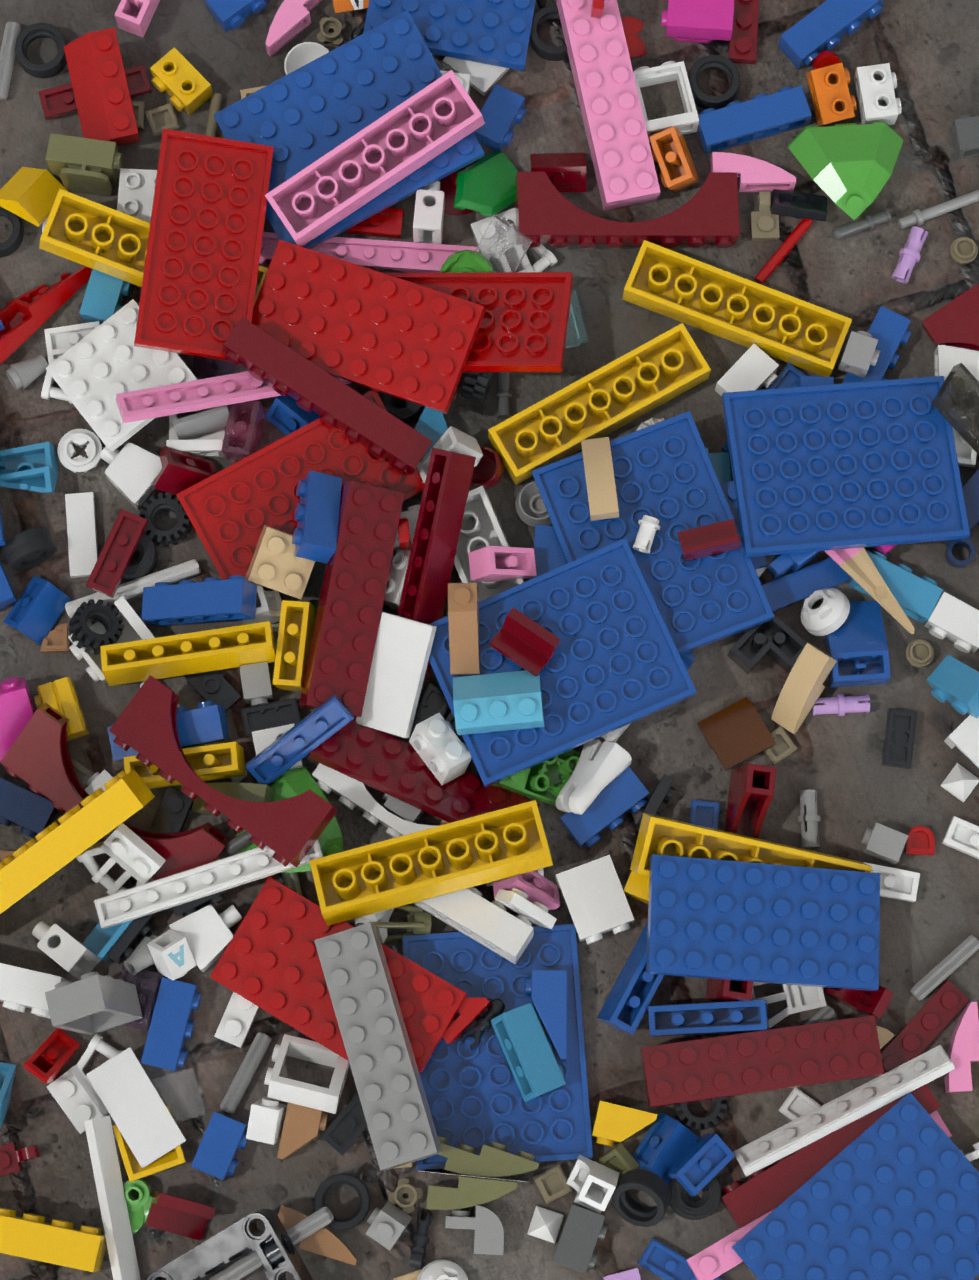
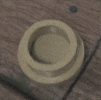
(963, 250)
(919, 653)

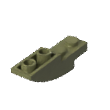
(492, 1161)

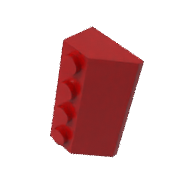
(101, 88)

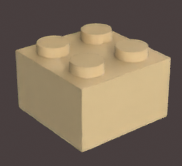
(276, 564)

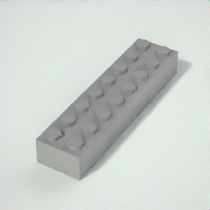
(378, 1046)

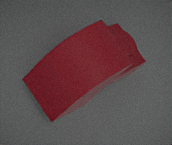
(863, 1001)

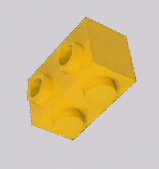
(181, 82)

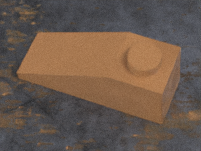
(464, 628)

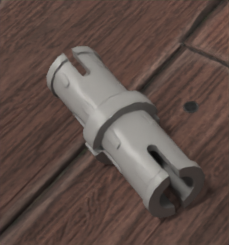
(809, 819)

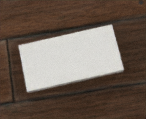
(396, 674)

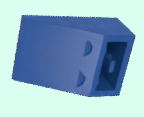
(859, 648)

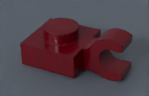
(11, 1157)

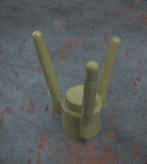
(415, 924)

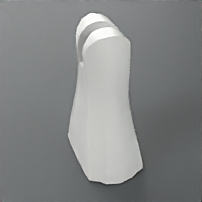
(593, 772)

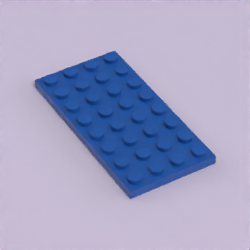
(763, 923)

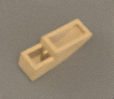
(600, 478)
(802, 687)

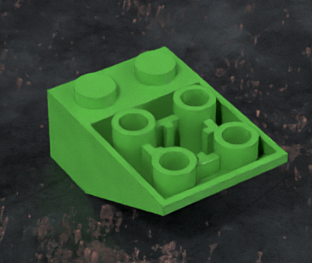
(543, 780)

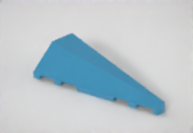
(30, 468)

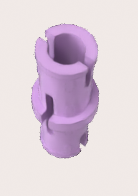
(909, 255)
(841, 705)

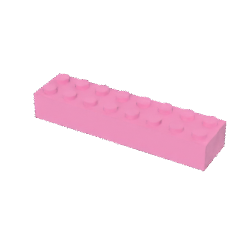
(609, 104)
(375, 158)

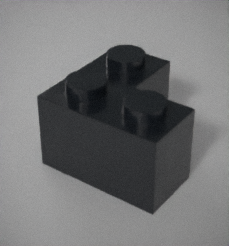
(769, 639)

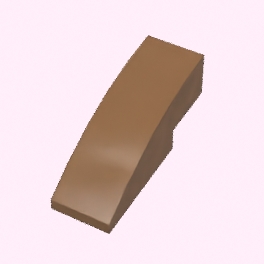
(321, 1242)

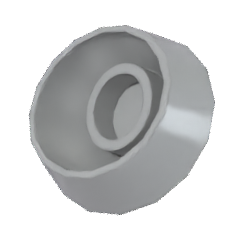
(531, 506)

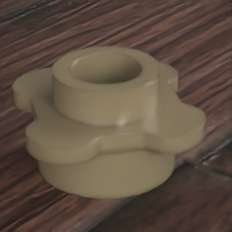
(331, 23)
(397, 1196)

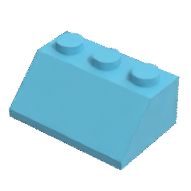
(497, 702)

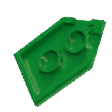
(486, 185)

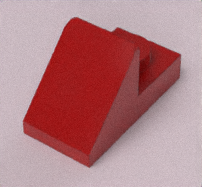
(469, 1011)
(52, 1056)

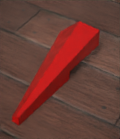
(32, 309)

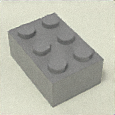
(93, 1004)

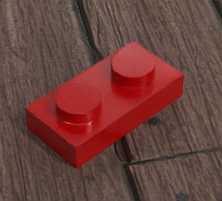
(383, 224)

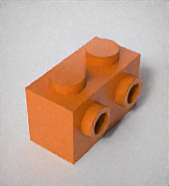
(831, 94)
(674, 159)

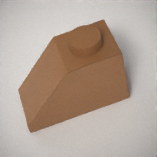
(300, 1128)

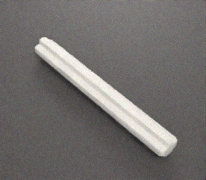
(135, 587)

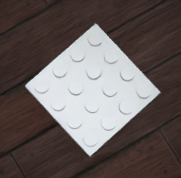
(110, 365)

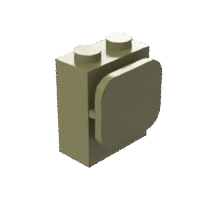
(85, 163)

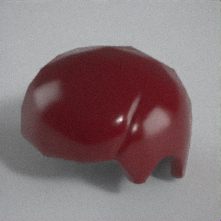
(488, 470)

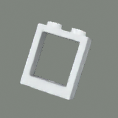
(668, 72)
(300, 1092)

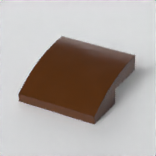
(736, 733)

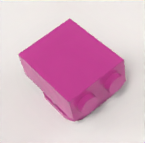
(698, 20)
(15, 711)

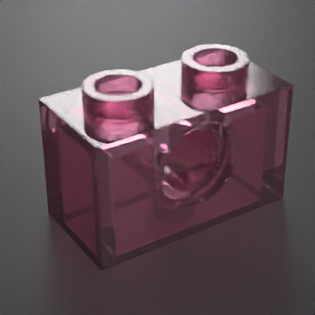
(243, 430)

